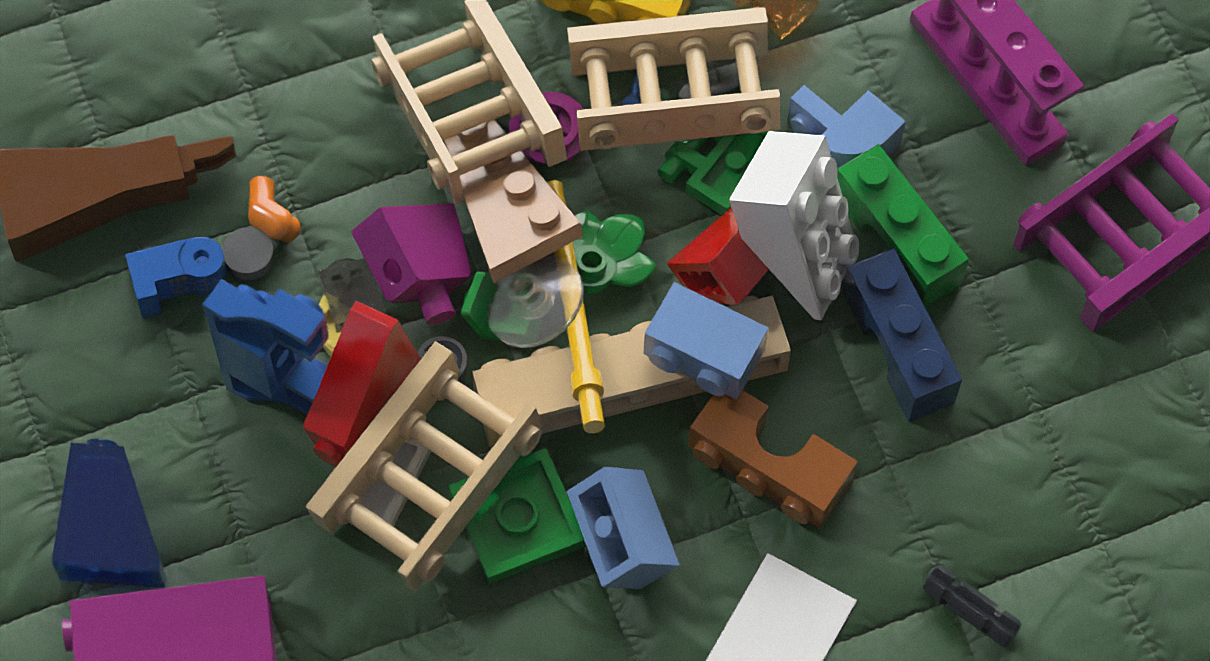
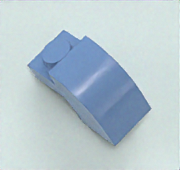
(853, 133)

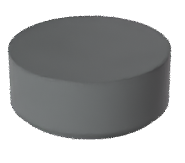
(248, 253)

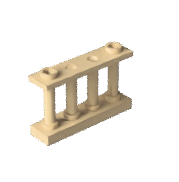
(665, 43)
(499, 64)
(404, 420)

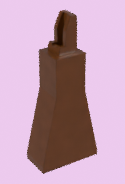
(69, 191)

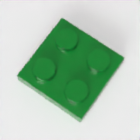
(523, 519)

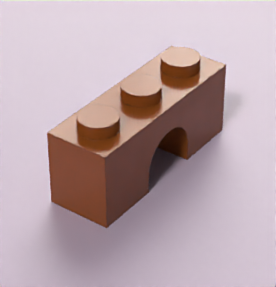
(803, 483)

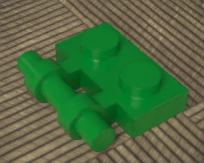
(716, 175)

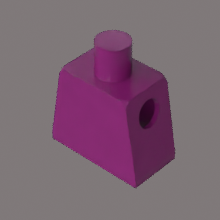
(416, 255)

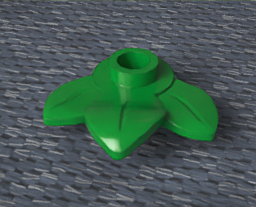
(613, 249)

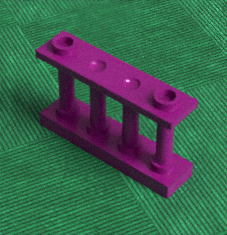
(1002, 67)
(1141, 267)

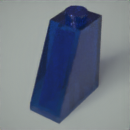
(103, 521)

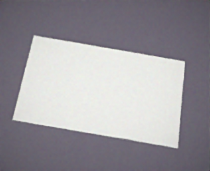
(783, 617)

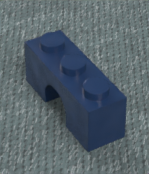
(916, 357)

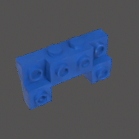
(264, 341)

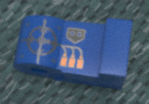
(175, 270)

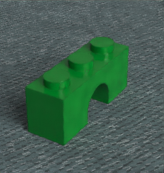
(887, 202)

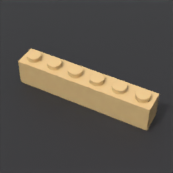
(626, 373)

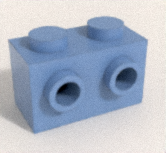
(704, 341)
(622, 528)

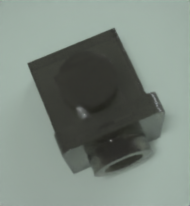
(346, 283)

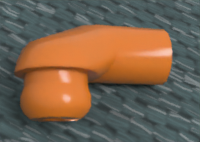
(269, 215)

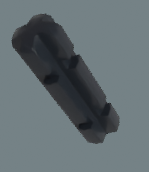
(972, 605)

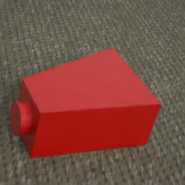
(719, 263)
(361, 377)

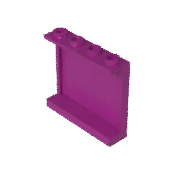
(175, 624)

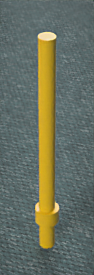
(585, 379)

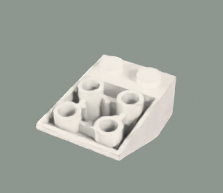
(797, 217)

